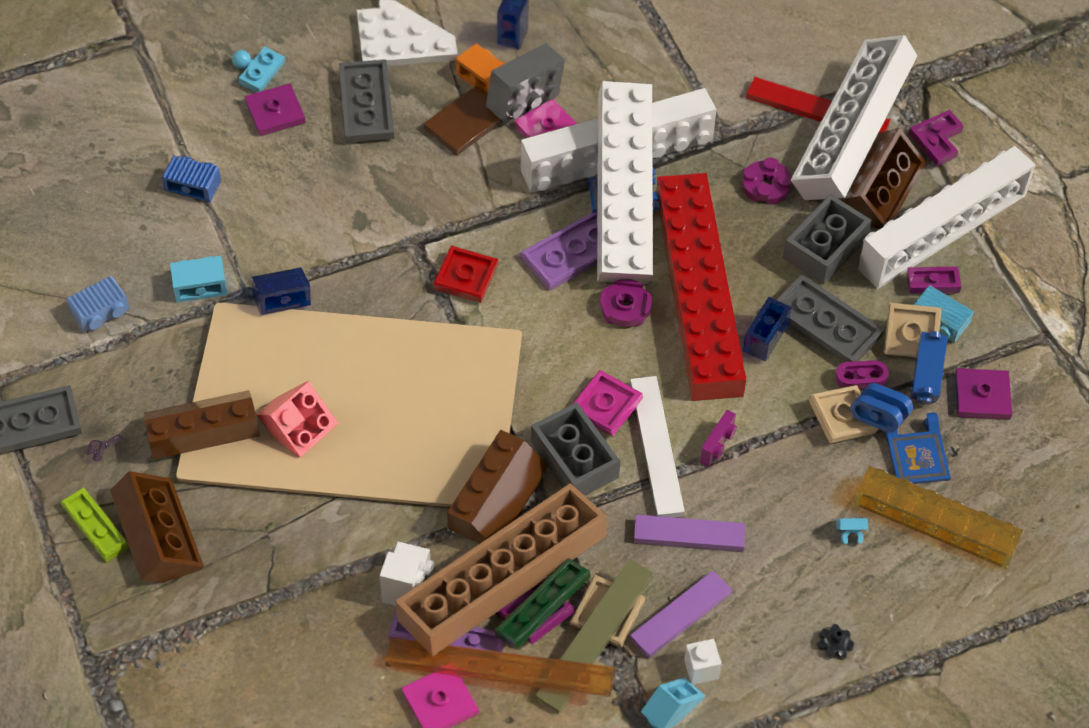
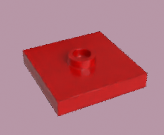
(465, 274)

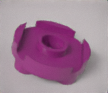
(770, 170)
(625, 315)

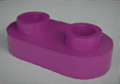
(861, 373)

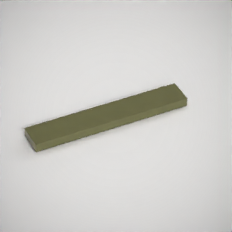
(601, 626)

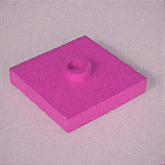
(543, 120)
(608, 402)
(440, 701)

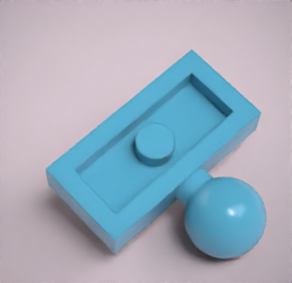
(258, 71)

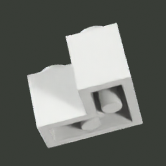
(404, 571)

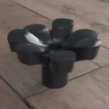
(835, 641)

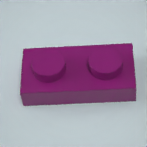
(941, 278)
(714, 445)

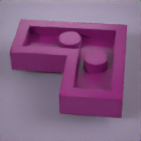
(933, 136)

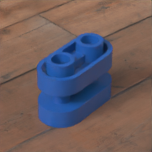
(881, 407)

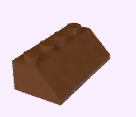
(885, 177)
(201, 424)
(496, 488)
(155, 527)

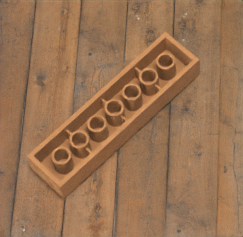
(500, 569)

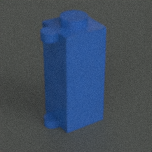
(929, 367)

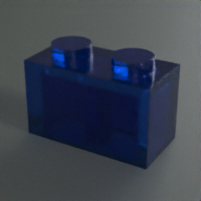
(512, 23)
(281, 291)
(767, 329)

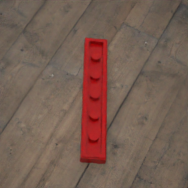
(793, 100)

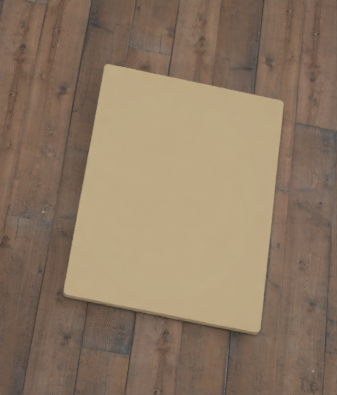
(407, 398)

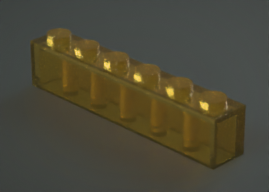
(938, 516)

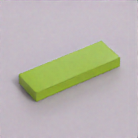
(95, 525)

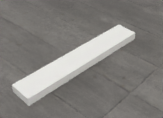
(657, 449)

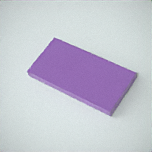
(564, 252)

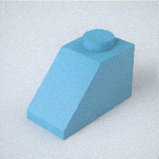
(672, 703)

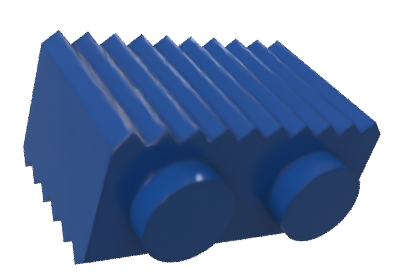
(191, 178)

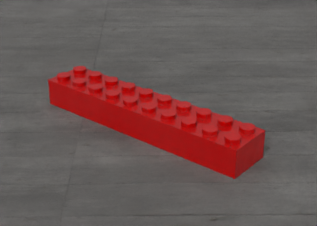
(700, 288)

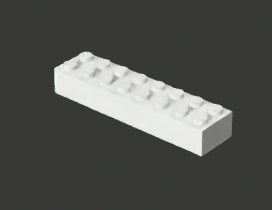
(854, 118)
(573, 150)
(625, 182)
(945, 216)

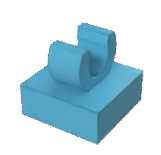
(852, 525)

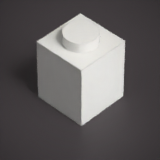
(702, 661)

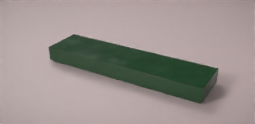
(542, 603)

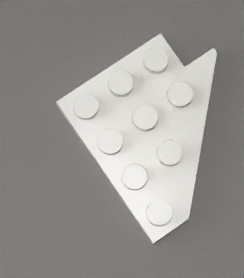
(402, 36)

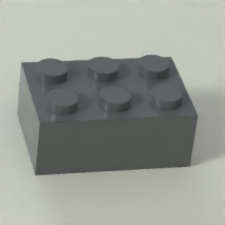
(525, 83)
(826, 239)
(575, 450)

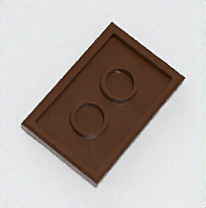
(463, 121)

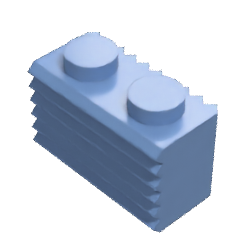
(97, 304)

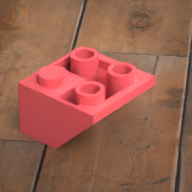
(298, 418)

